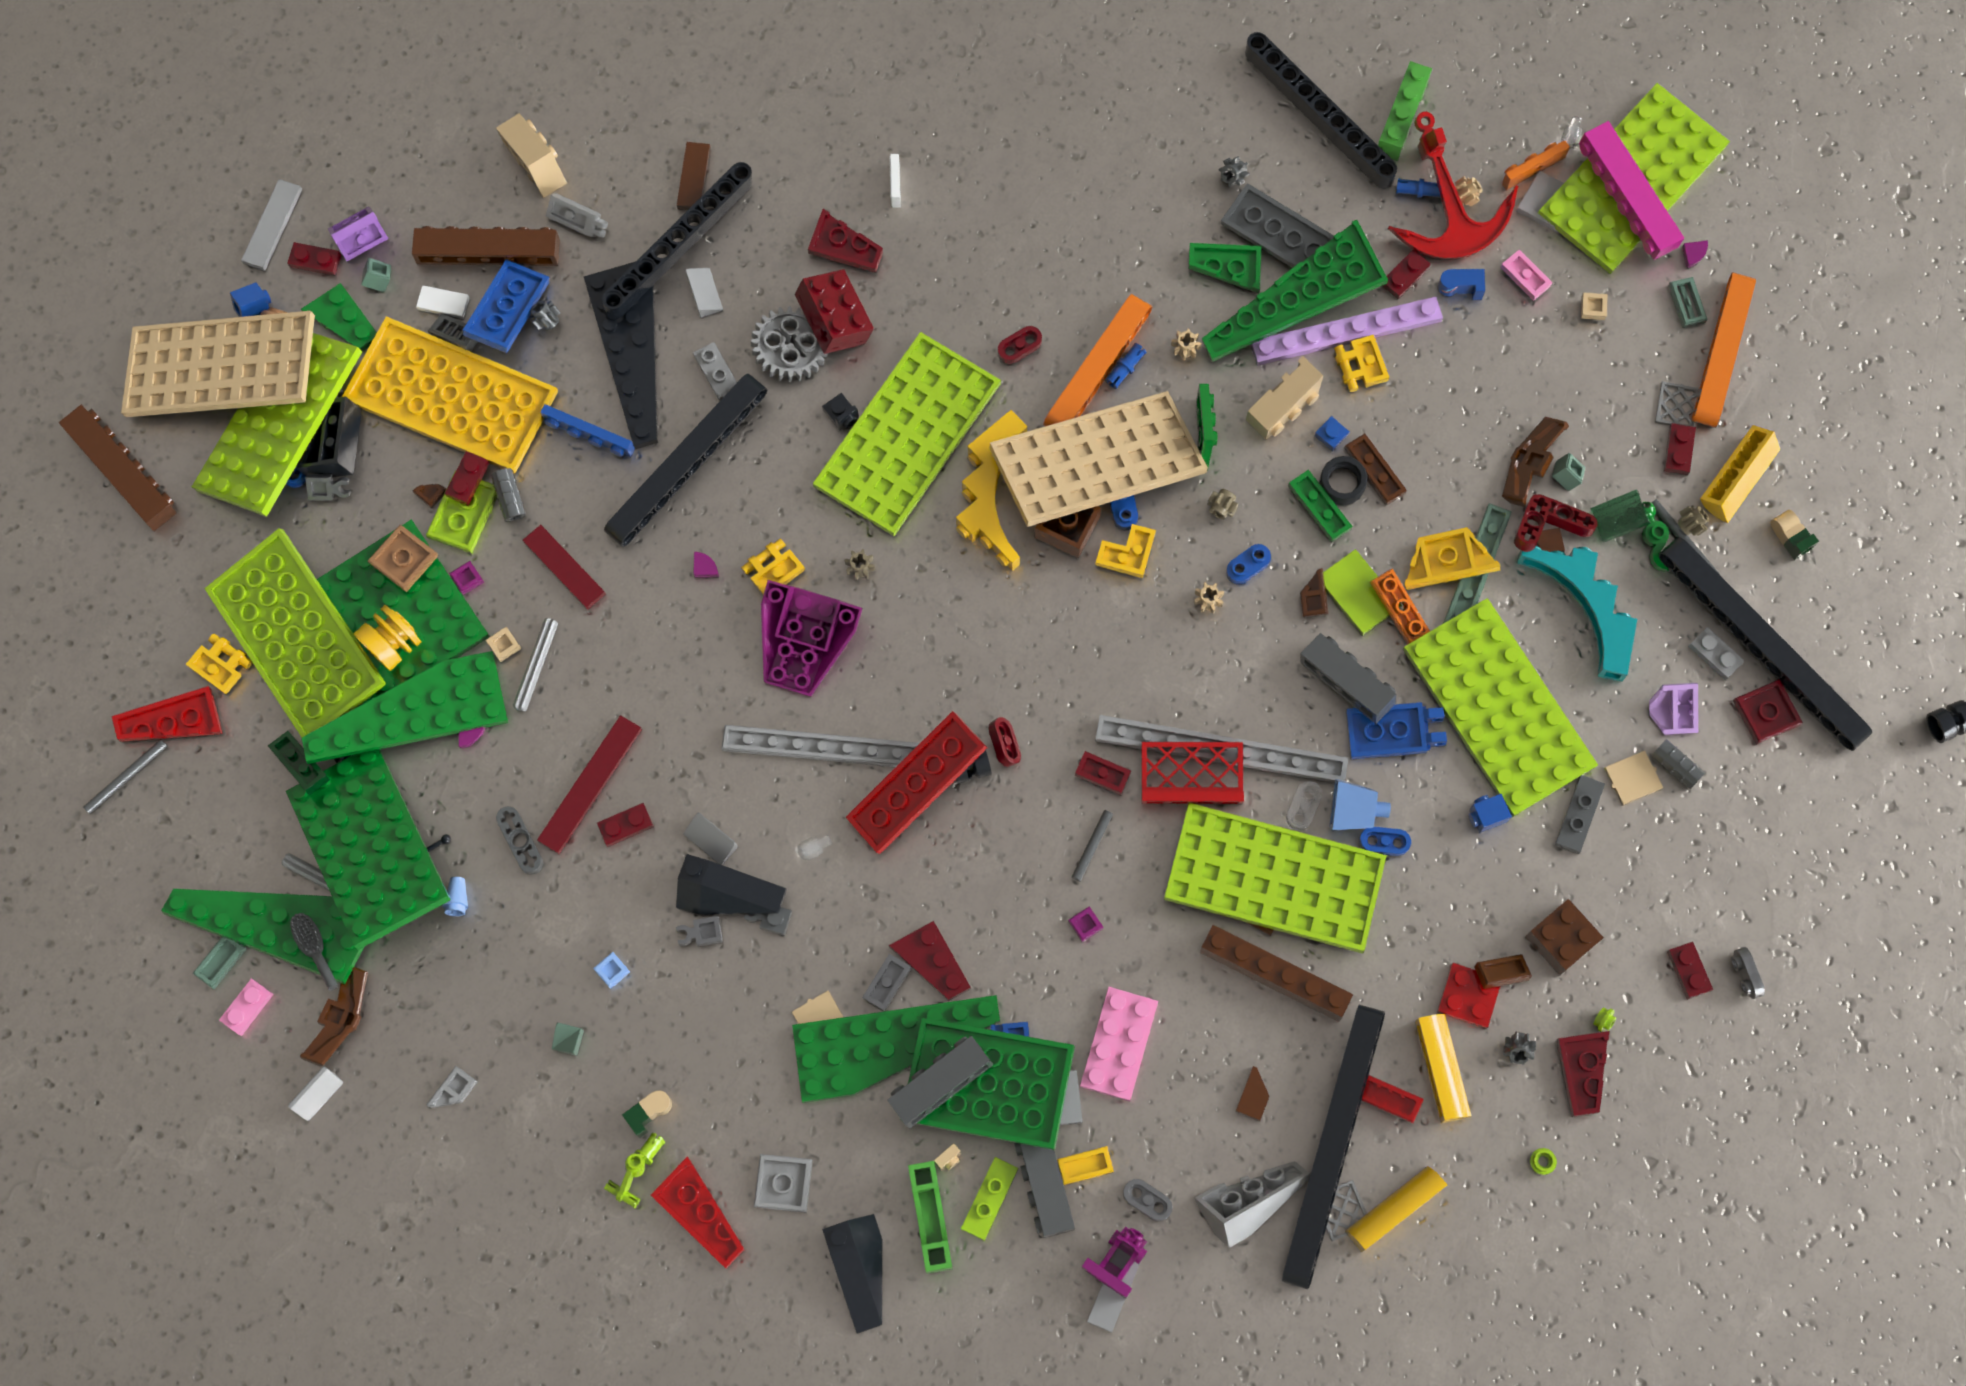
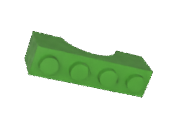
(1404, 109)
(930, 1217)

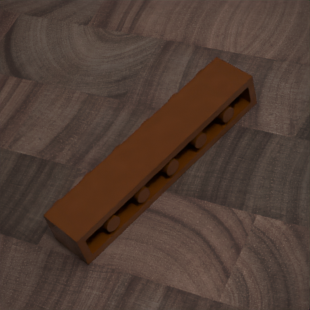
(485, 246)
(117, 467)
(1276, 973)

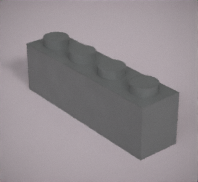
(1348, 677)
(940, 1081)
(1046, 1190)

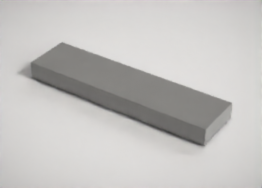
(271, 225)

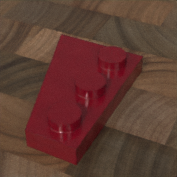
(842, 244)
(932, 959)
(1583, 1070)

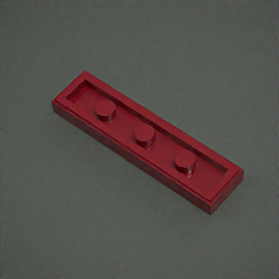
(564, 567)

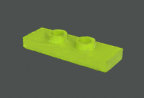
(989, 1198)

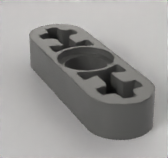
(505, 827)

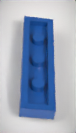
(596, 436)

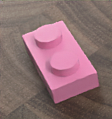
(1526, 275)
(246, 1007)

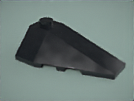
(717, 889)

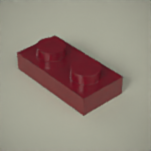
(314, 259)
(1406, 274)
(1679, 449)
(467, 478)
(1102, 773)
(625, 825)
(1690, 970)

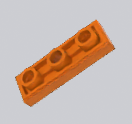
(1534, 163)
(1391, 594)

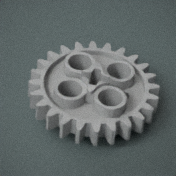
(774, 356)

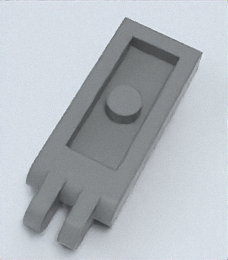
(576, 216)
(715, 369)

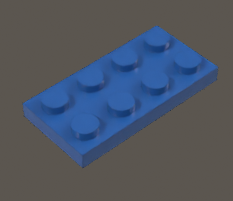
(506, 306)

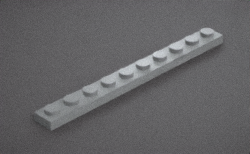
(1255, 754)

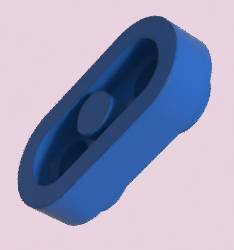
(1122, 506)
(1249, 563)
(1384, 840)

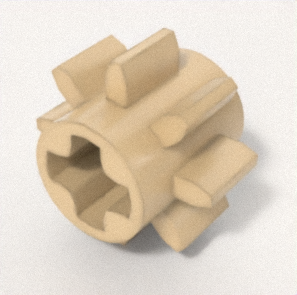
(1468, 190)
(1186, 337)
(1213, 593)

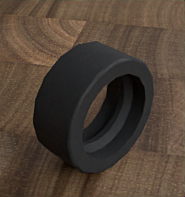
(1345, 463)

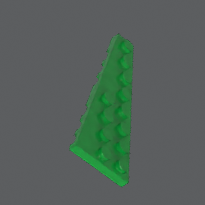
(1322, 281)

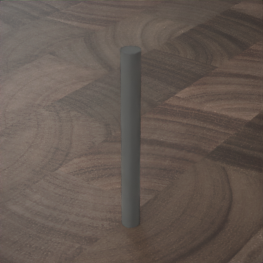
(1676, 530)
(125, 776)

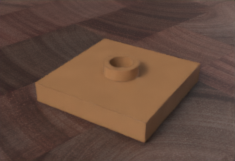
(403, 558)

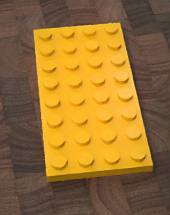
(450, 394)

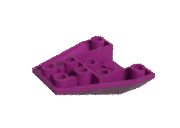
(803, 635)

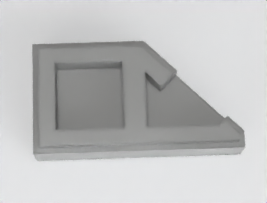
(453, 1089)

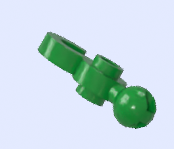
(1655, 535)

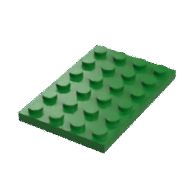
(1013, 1099)

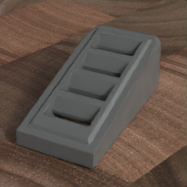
(467, 343)

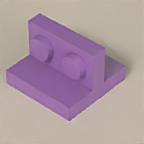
(358, 233)

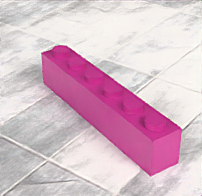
(1630, 190)

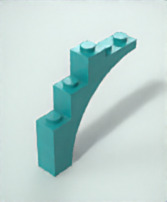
(1576, 573)

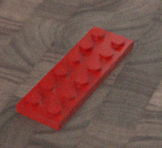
(916, 782)

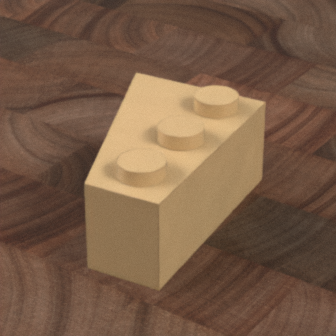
(532, 153)
(1285, 400)

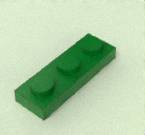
(1320, 506)

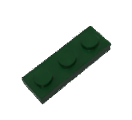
(292, 756)

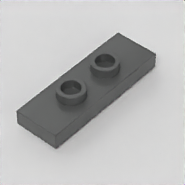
(1580, 814)

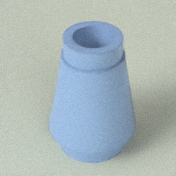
(458, 896)

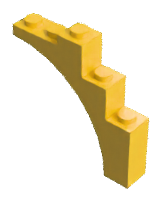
(980, 487)

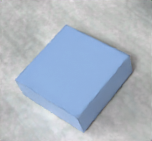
(611, 970)

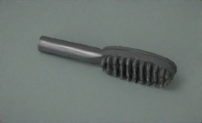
(311, 944)

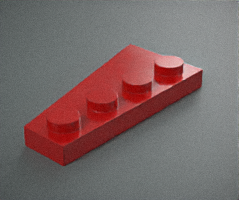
(174, 717)
(694, 1208)

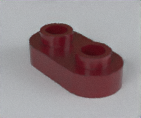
(1018, 344)
(1004, 742)

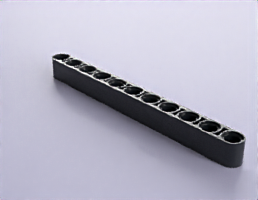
(1765, 644)
(1333, 1147)

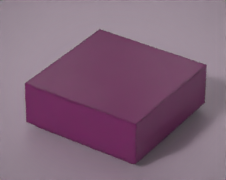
(466, 577)
(1085, 924)

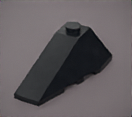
(857, 1259)

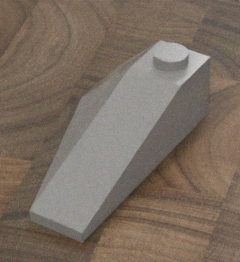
(1243, 1207)

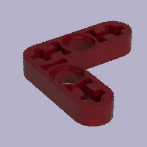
(1548, 514)

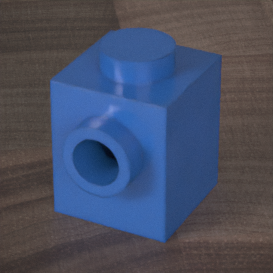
(250, 300)
(1489, 812)

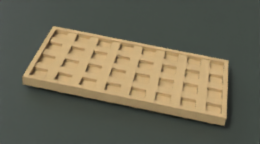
(218, 364)
(1097, 458)

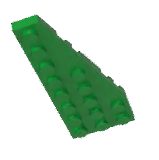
(433, 704)
(264, 924)
(862, 1050)

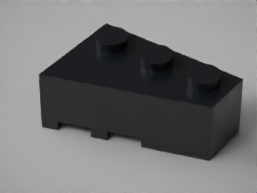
(334, 442)

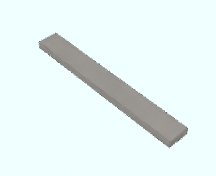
(815, 746)

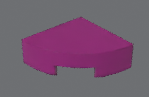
(1694, 252)
(704, 566)
(469, 737)

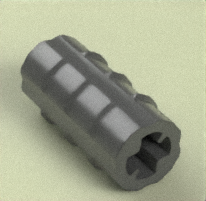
(508, 494)
(1678, 764)

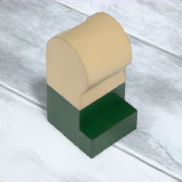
(1793, 534)
(646, 1110)

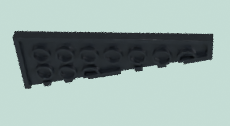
(630, 354)

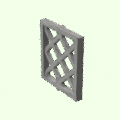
(1681, 388)
(1359, 1203)

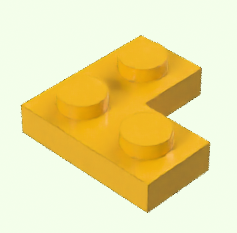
(1129, 558)

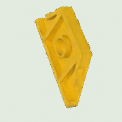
(1448, 558)

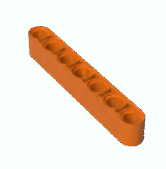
(1724, 349)
(1100, 361)

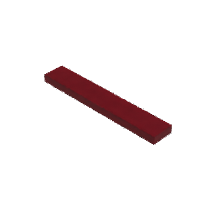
(589, 784)

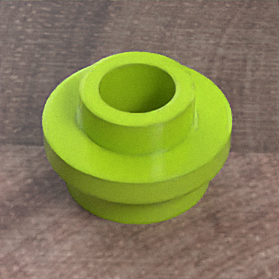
(1605, 1019)
(1548, 1155)

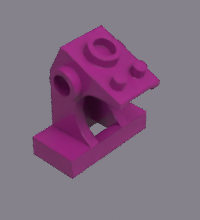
(1132, 1244)

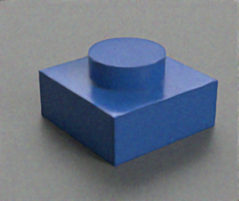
(1331, 433)

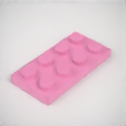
(1119, 1044)

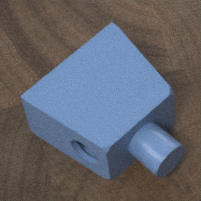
(1355, 807)

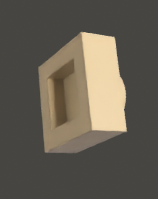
(1593, 306)
(503, 644)
(948, 1158)

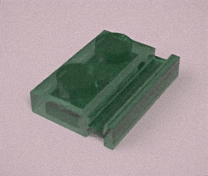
(1620, 515)

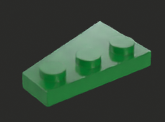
(1229, 263)
(343, 317)
(1205, 422)

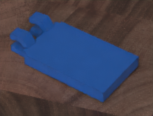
(1396, 734)

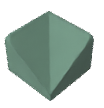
(376, 275)
(1568, 471)
(567, 1039)

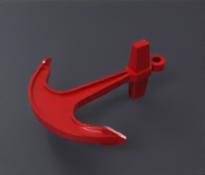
(1462, 234)

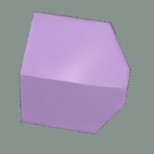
(1675, 708)

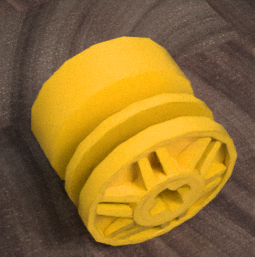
(387, 637)

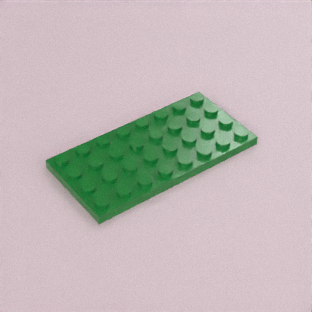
(368, 848)

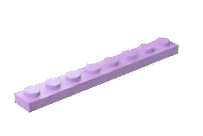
(1346, 330)

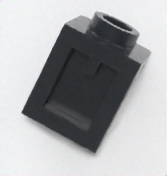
(841, 412)

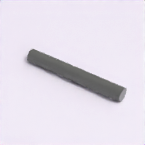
(1092, 845)

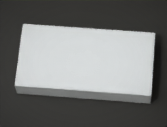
(895, 194)
(443, 301)

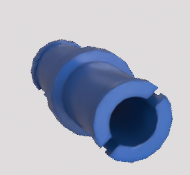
(1418, 188)
(1125, 365)

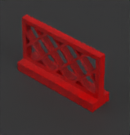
(1196, 794)

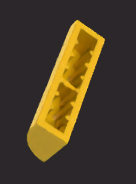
(1740, 473)
(1442, 1068)
(1395, 1208)

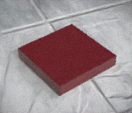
(1767, 711)

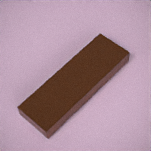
(693, 174)
(1378, 471)

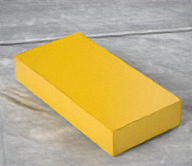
(1085, 1165)

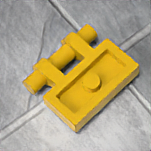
(1369, 362)
(781, 570)
(213, 669)

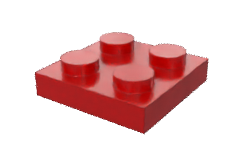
(1465, 997)

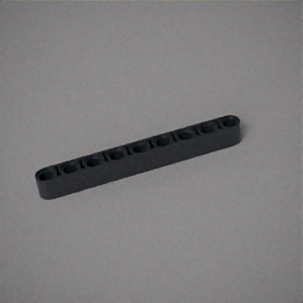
(1322, 120)
(675, 250)
(685, 460)

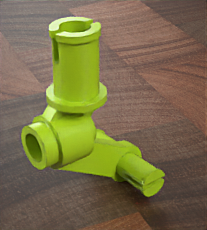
(634, 1168)

